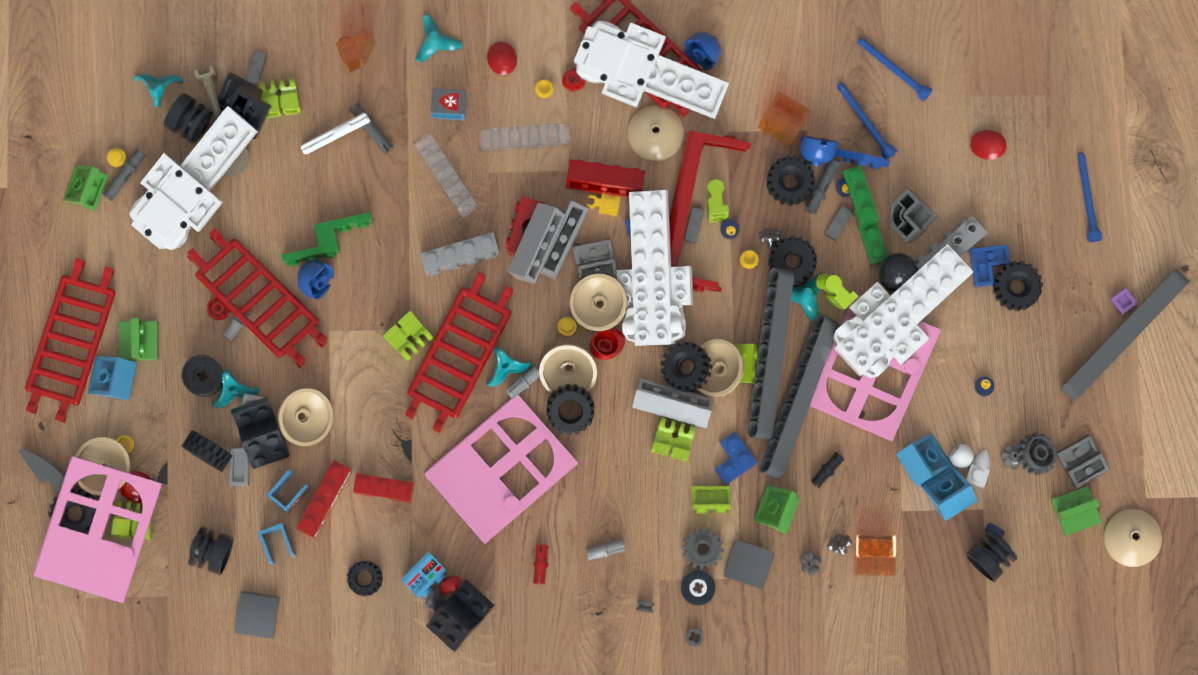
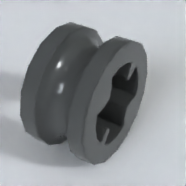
(645, 606)
(692, 643)

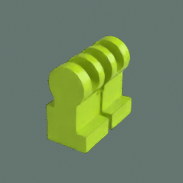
(287, 101)
(715, 209)
(835, 292)
(409, 327)
(664, 441)
(126, 527)

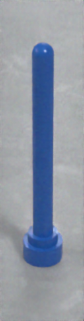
(922, 91)
(886, 149)
(1093, 234)

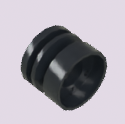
(188, 118)
(198, 365)
(208, 550)
(994, 552)

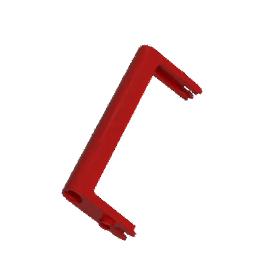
(684, 190)

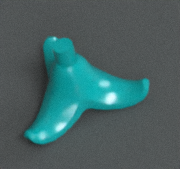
(435, 40)
(157, 86)
(807, 298)
(506, 365)
(231, 389)

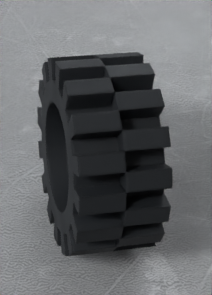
(376, 578)

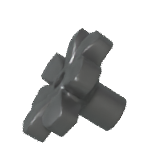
(770, 236)
(1010, 459)
(839, 544)
(810, 563)
(435, 600)

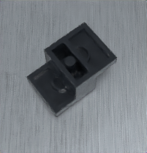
(244, 100)
(259, 432)
(460, 615)

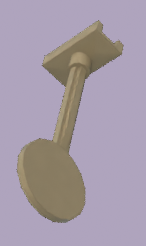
(242, 160)

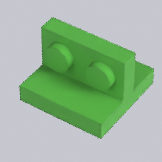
(85, 187)
(138, 340)
(777, 508)
(1076, 510)

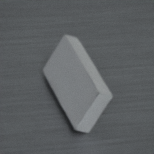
(238, 467)

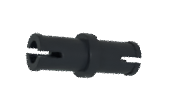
(827, 470)

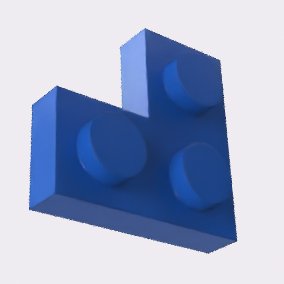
(862, 159)
(984, 259)
(739, 461)

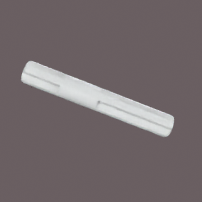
(335, 133)

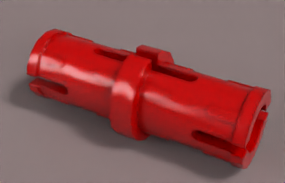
(540, 564)

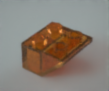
(356, 49)
(784, 119)
(875, 556)

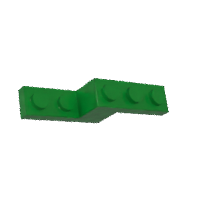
(865, 214)
(327, 239)

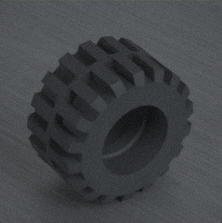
(570, 425)

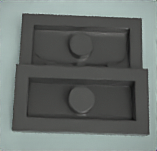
(595, 259)
(1082, 461)
(749, 564)
(257, 615)

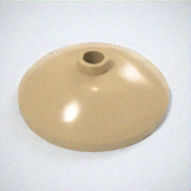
(653, 145)
(590, 292)
(722, 355)
(554, 371)
(315, 421)
(102, 452)
(1119, 538)

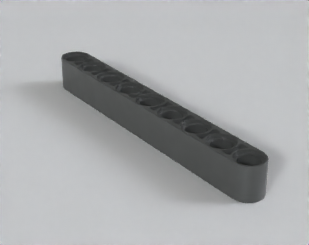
(1125, 335)
(770, 353)
(799, 397)

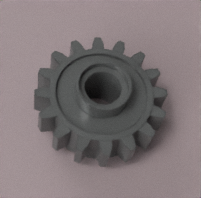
(1036, 453)
(702, 559)

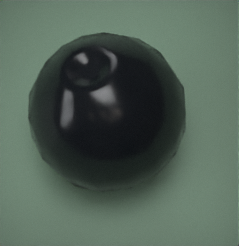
(896, 270)

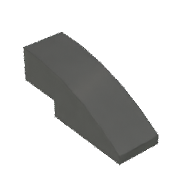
(43, 470)

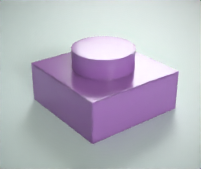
(1123, 301)

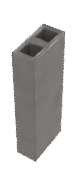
(256, 68)
(838, 223)
(694, 225)

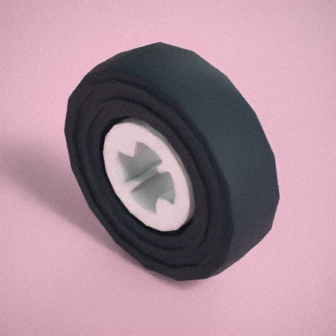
(689, 583)

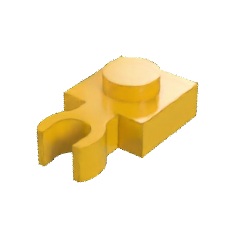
(607, 204)

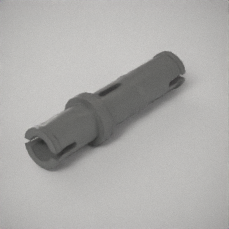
(372, 130)
(124, 174)
(819, 192)

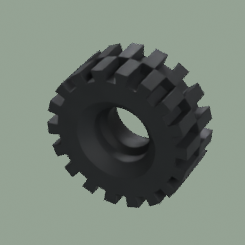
(790, 166)
(796, 246)
(1024, 273)
(673, 363)
(206, 450)
(84, 523)

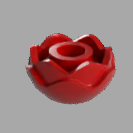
(572, 85)
(217, 314)
(450, 584)

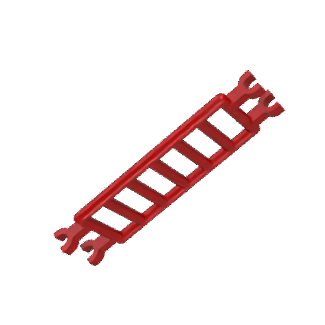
(642, 20)
(240, 313)
(439, 342)
(92, 346)

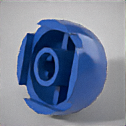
(703, 49)
(818, 150)
(314, 278)

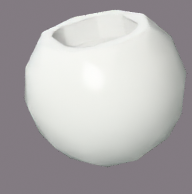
(961, 456)

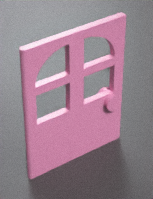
(888, 426)
(476, 488)
(88, 560)

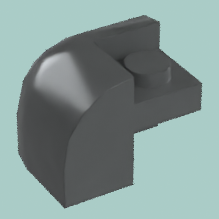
(910, 216)

